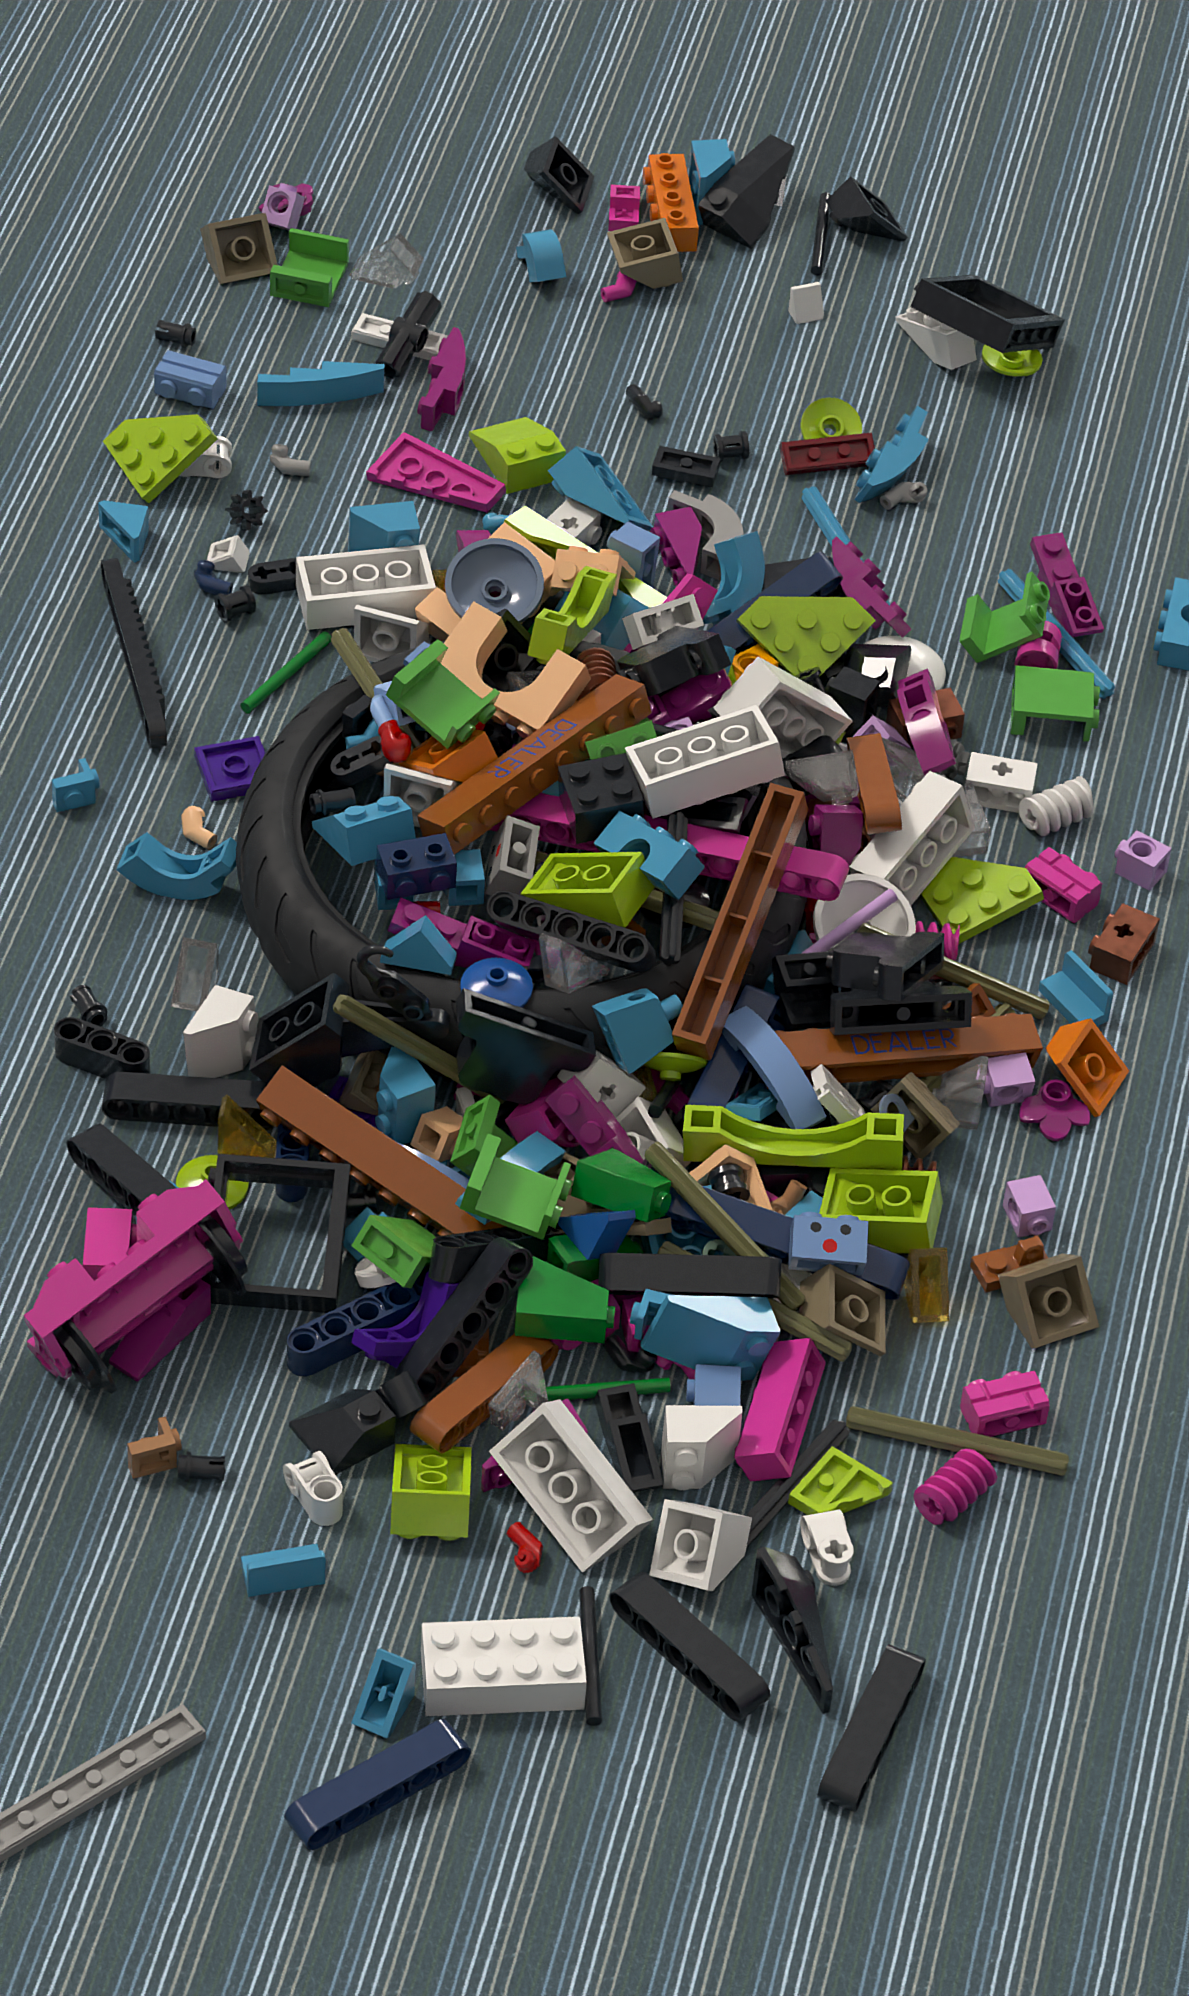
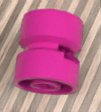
(1042, 651)

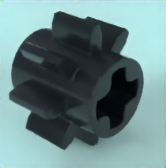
(255, 507)

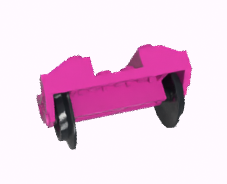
(177, 1244)

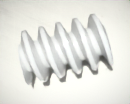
(1057, 806)

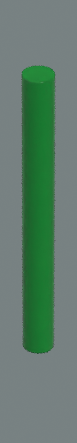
(286, 672)
(589, 1390)

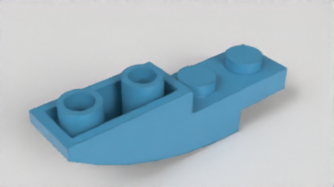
(893, 458)

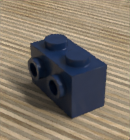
(413, 869)

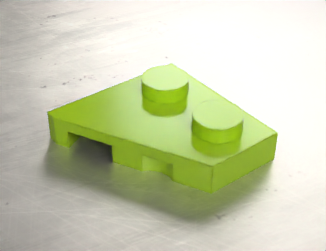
(838, 1484)

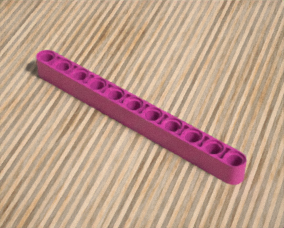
(807, 872)

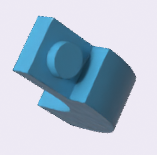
(741, 575)
(176, 874)

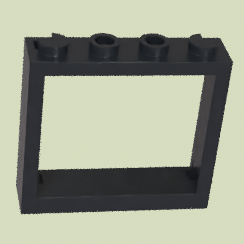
(987, 313)
(294, 1173)

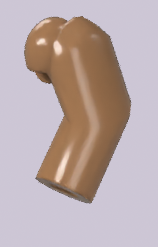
(790, 1198)

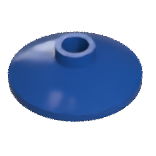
(500, 980)

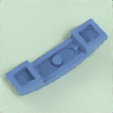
(776, 1067)

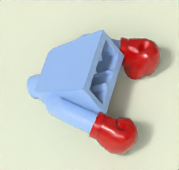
(388, 717)

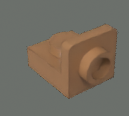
(154, 1453)

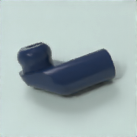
(207, 580)

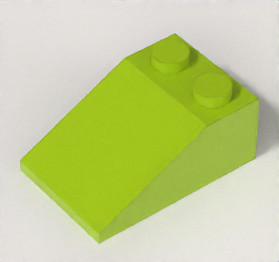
(519, 452)
(593, 884)
(898, 1204)
(430, 1492)

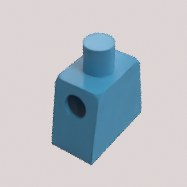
(637, 1026)

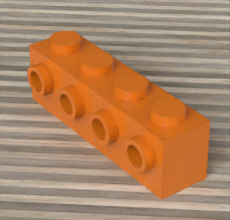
(672, 198)

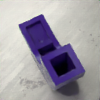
(395, 1342)

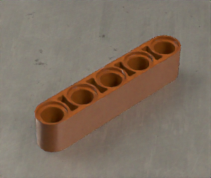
(876, 785)
(466, 1400)

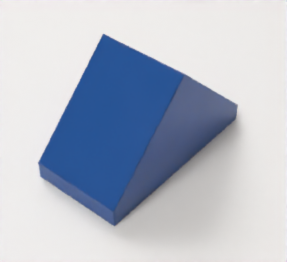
(597, 1231)

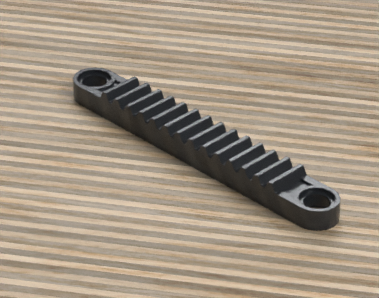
(135, 652)

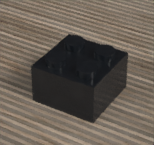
(596, 792)

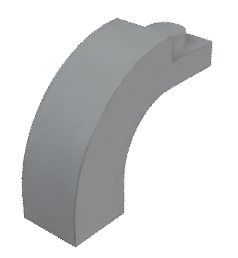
(717, 522)

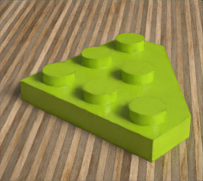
(158, 449)
(805, 629)
(979, 895)

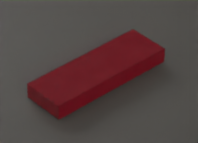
(826, 453)

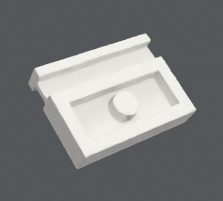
(835, 1096)

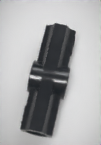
(409, 334)

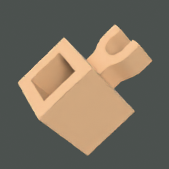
(437, 1133)

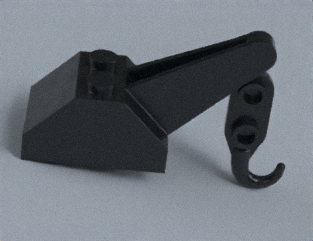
(314, 1039)

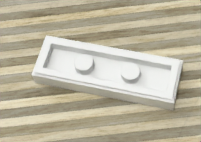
(376, 331)

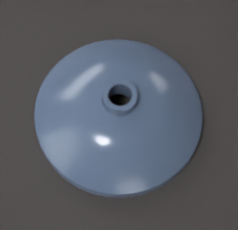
(492, 567)

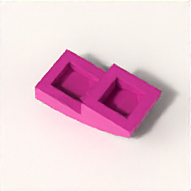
(623, 206)

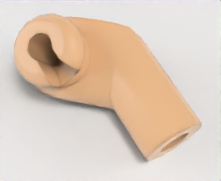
(193, 827)

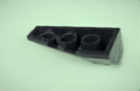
(745, 195)
(790, 1607)

